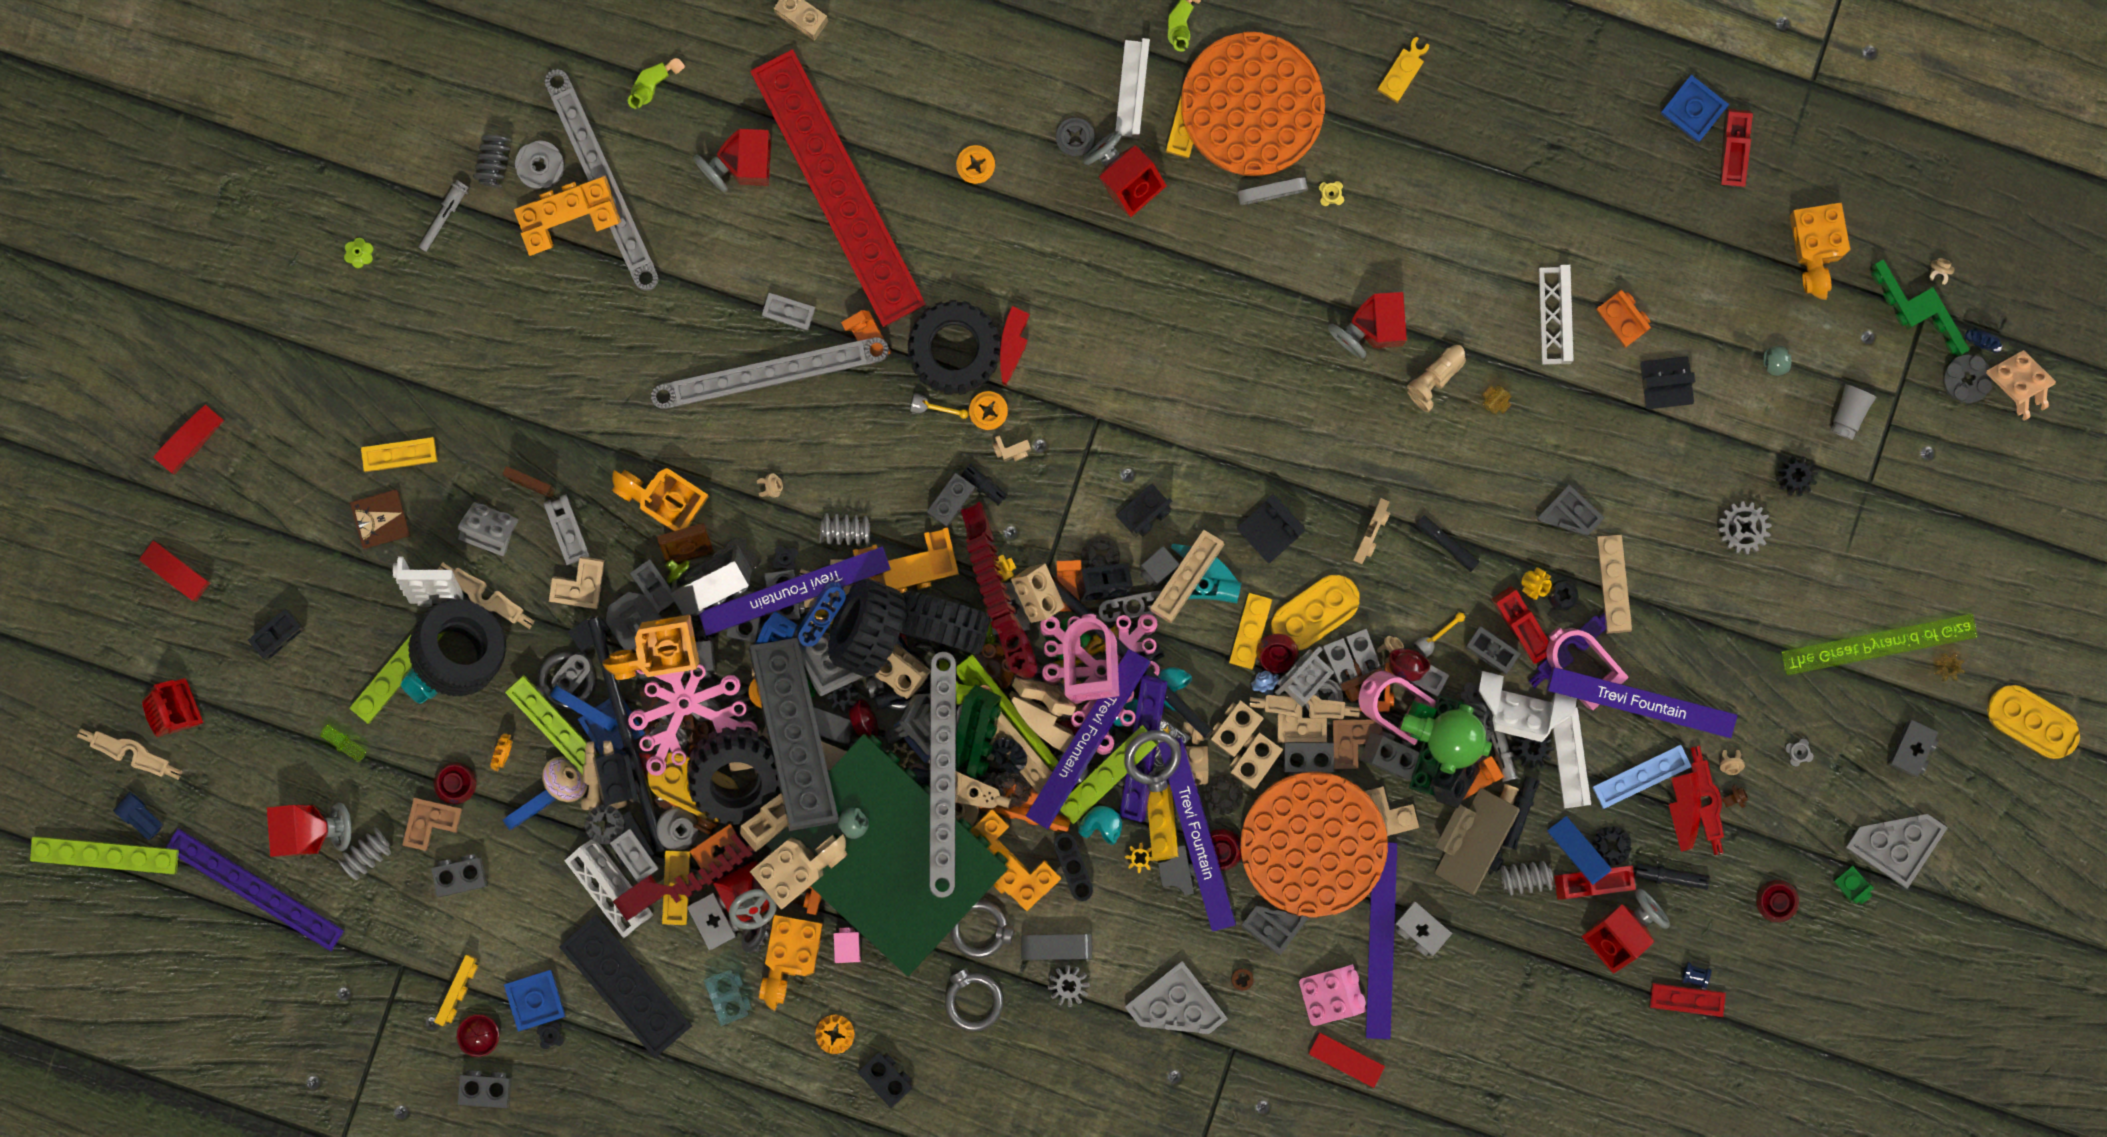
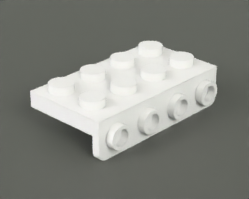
(426, 586)

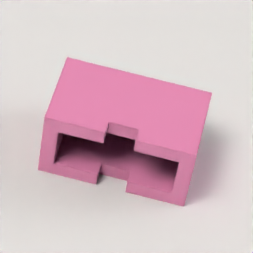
(847, 946)

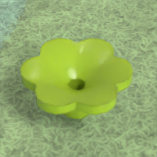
(364, 255)
(676, 570)

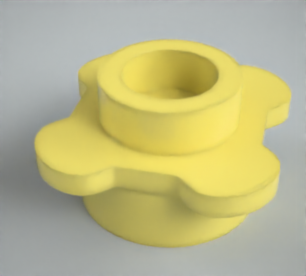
(1336, 188)

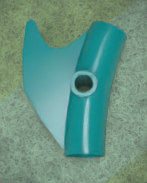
(1220, 580)

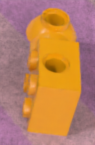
(1819, 239)
(665, 499)
(661, 649)
(790, 951)

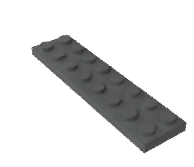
(793, 734)

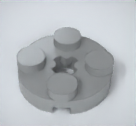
(545, 177)

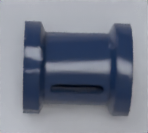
(1696, 975)

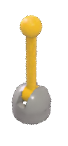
(920, 404)
(1426, 645)

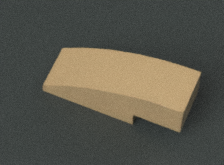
(1043, 722)
(765, 824)

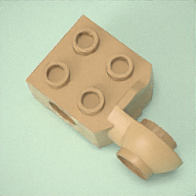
(795, 867)

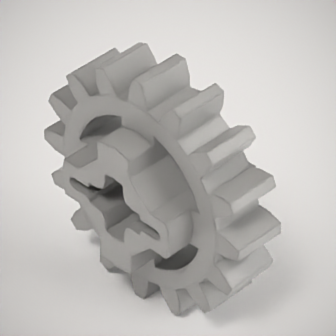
(1752, 535)

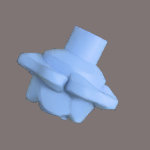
(1265, 682)

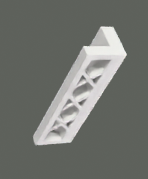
(1132, 88)
(1565, 315)
(1571, 762)
(610, 880)

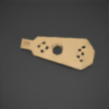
(965, 784)

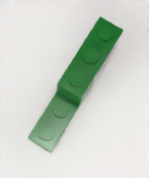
(1919, 309)

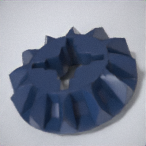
(1984, 340)

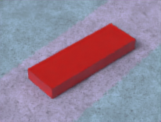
(1687, 1000)
(1346, 1060)

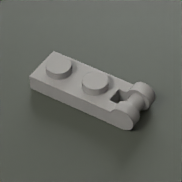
(566, 530)

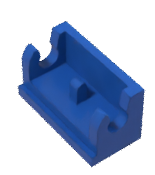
(776, 629)

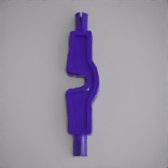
(1594, 627)

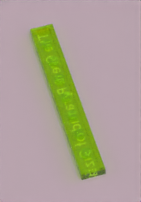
(1879, 644)

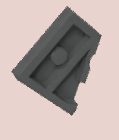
(1571, 513)
(1273, 927)

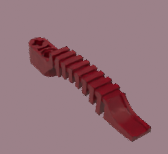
(983, 556)
(648, 891)

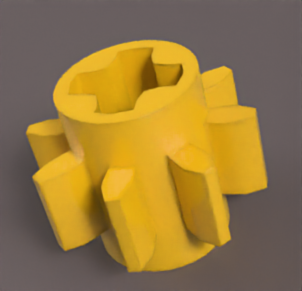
(1007, 567)
(1536, 583)
(1133, 857)

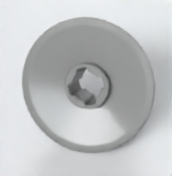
(667, 829)

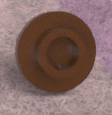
(1739, 796)

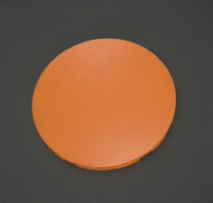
(1252, 104)
(1314, 844)

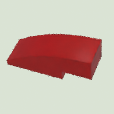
(1736, 147)
(1012, 344)
(188, 439)
(174, 571)
(1522, 623)
(1687, 809)
(1577, 885)

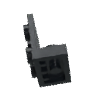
(1144, 511)
(1271, 529)

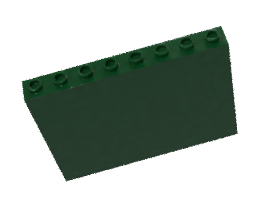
(886, 873)

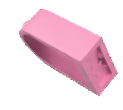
(1558, 636)
(1090, 690)
(1369, 697)

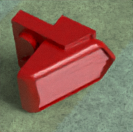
(171, 708)

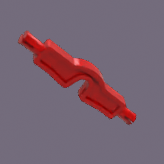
(1710, 813)

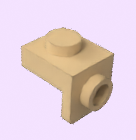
(1017, 451)
(1199, 763)

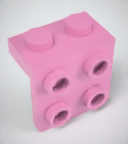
(1332, 995)

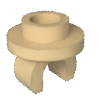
(1942, 267)
(773, 485)
(1390, 644)
(1189, 730)
(1731, 765)

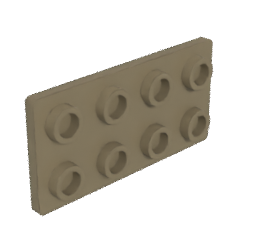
(1474, 840)

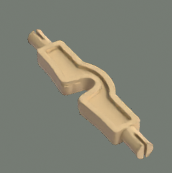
(496, 603)
(1317, 708)
(141, 759)

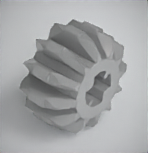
(1070, 977)

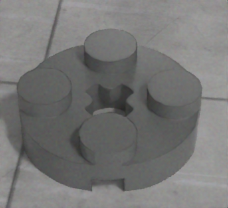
(1956, 371)

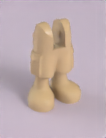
(1436, 375)
(589, 777)

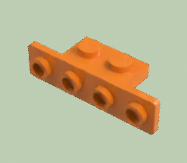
(1059, 824)

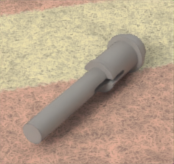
(456, 194)

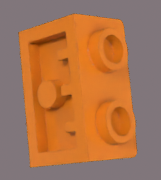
(1624, 318)

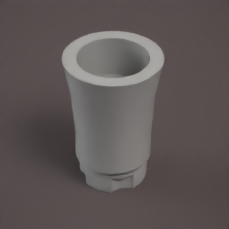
(1851, 411)

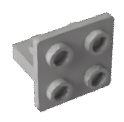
(487, 528)
(1305, 677)

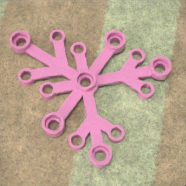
(1092, 664)
(668, 738)

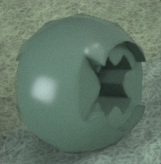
(1777, 360)
(853, 823)

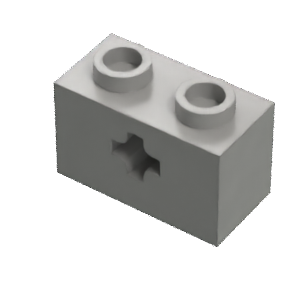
(701, 914)
(1416, 915)

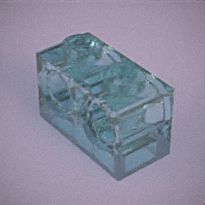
(720, 999)

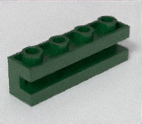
(976, 731)
(1427, 765)

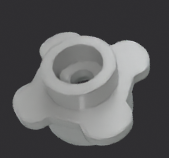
(1803, 746)

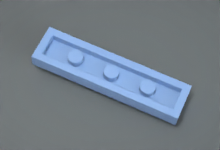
(1641, 776)

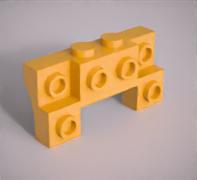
(554, 209)
(920, 568)
(1017, 881)

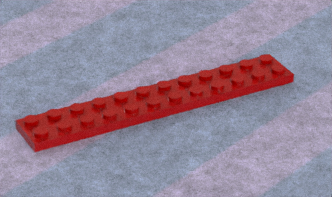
(838, 188)

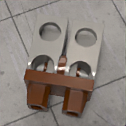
(1353, 672)

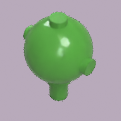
(1453, 737)

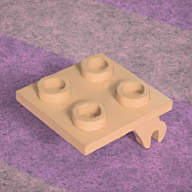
(2021, 379)

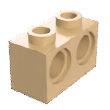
(802, 16)
(1037, 593)
(903, 664)
(1240, 732)
(1260, 764)

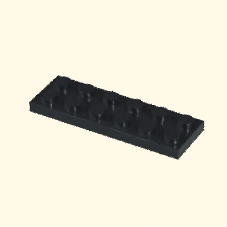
(625, 986)

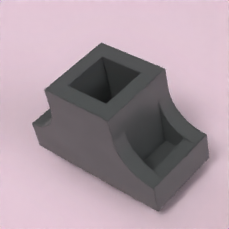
(1178, 872)

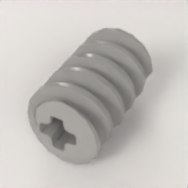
(845, 529)
(365, 854)
(1526, 877)

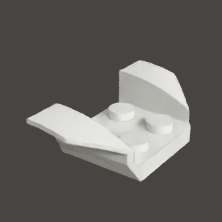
(1522, 714)

